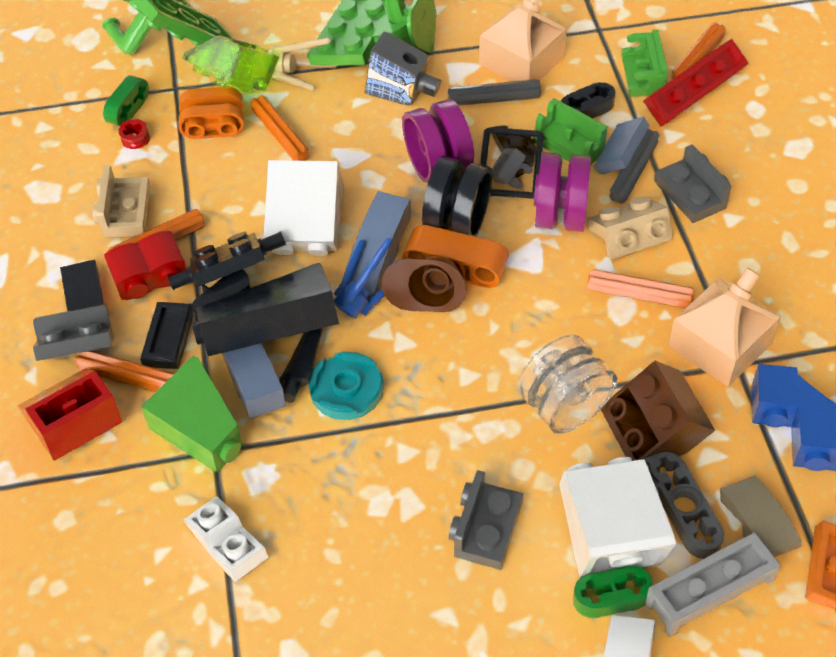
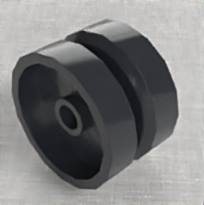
(457, 196)

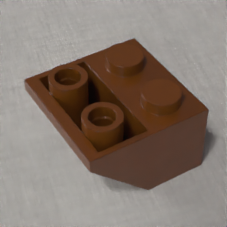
(657, 414)

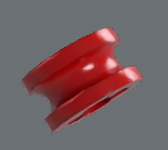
(134, 126)

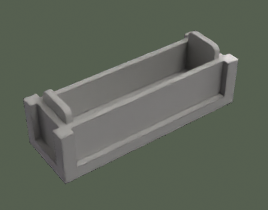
(712, 582)

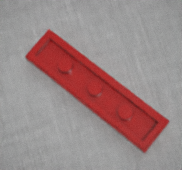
(695, 82)

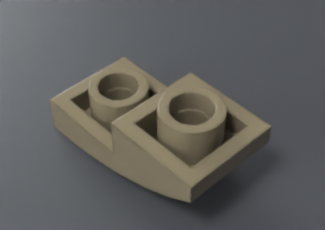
(760, 514)

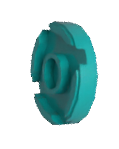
(346, 386)

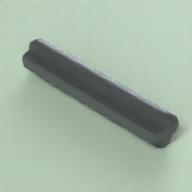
(495, 92)
(628, 177)

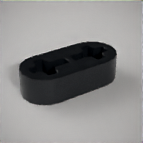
(592, 99)

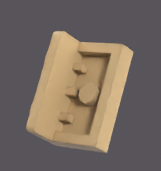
(121, 204)
(632, 226)

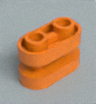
(211, 112)

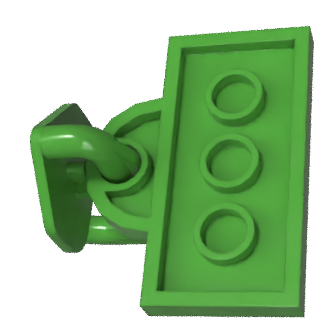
(173, 15)
(359, 24)

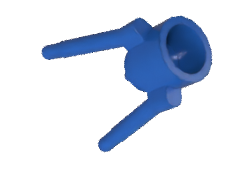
(352, 298)

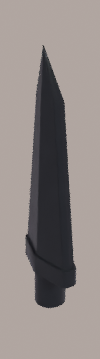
(300, 367)

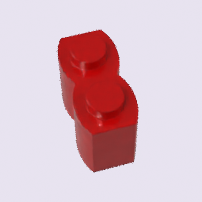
(144, 265)

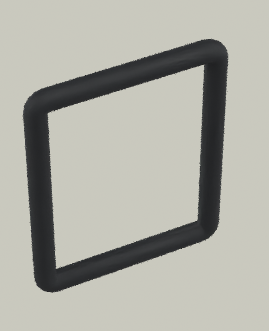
(516, 132)

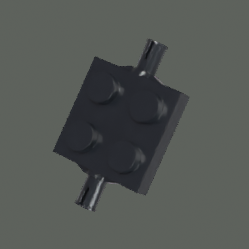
(215, 263)

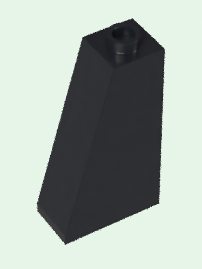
(267, 312)

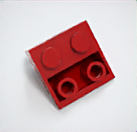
(71, 412)

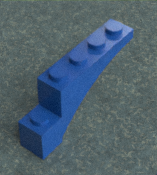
(787, 400)

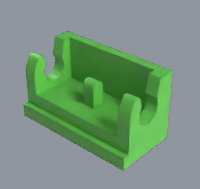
(645, 64)
(570, 132)

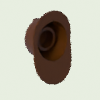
(424, 284)

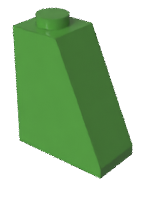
(194, 417)

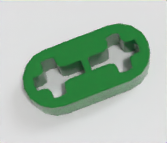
(125, 100)
(612, 591)

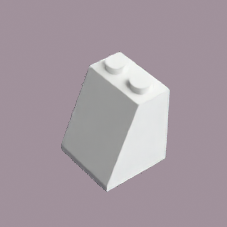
(304, 205)
(615, 516)

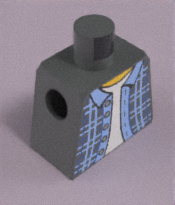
(398, 71)

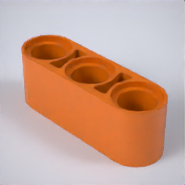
(478, 258)

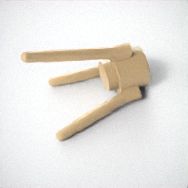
(288, 62)

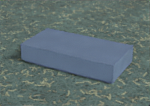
(621, 145)

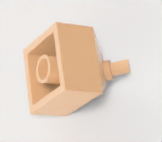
(522, 43)
(724, 329)

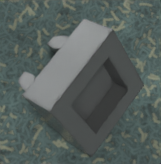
(507, 165)

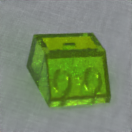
(233, 63)

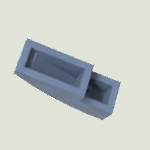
(385, 219)
(255, 380)

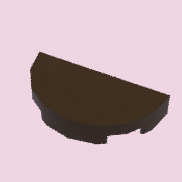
(522, 143)

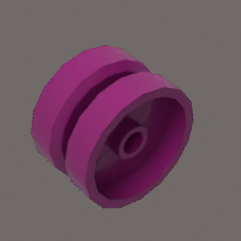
(436, 134)
(562, 192)

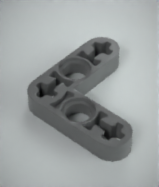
(685, 521)

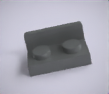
(694, 185)
(72, 332)
(485, 523)

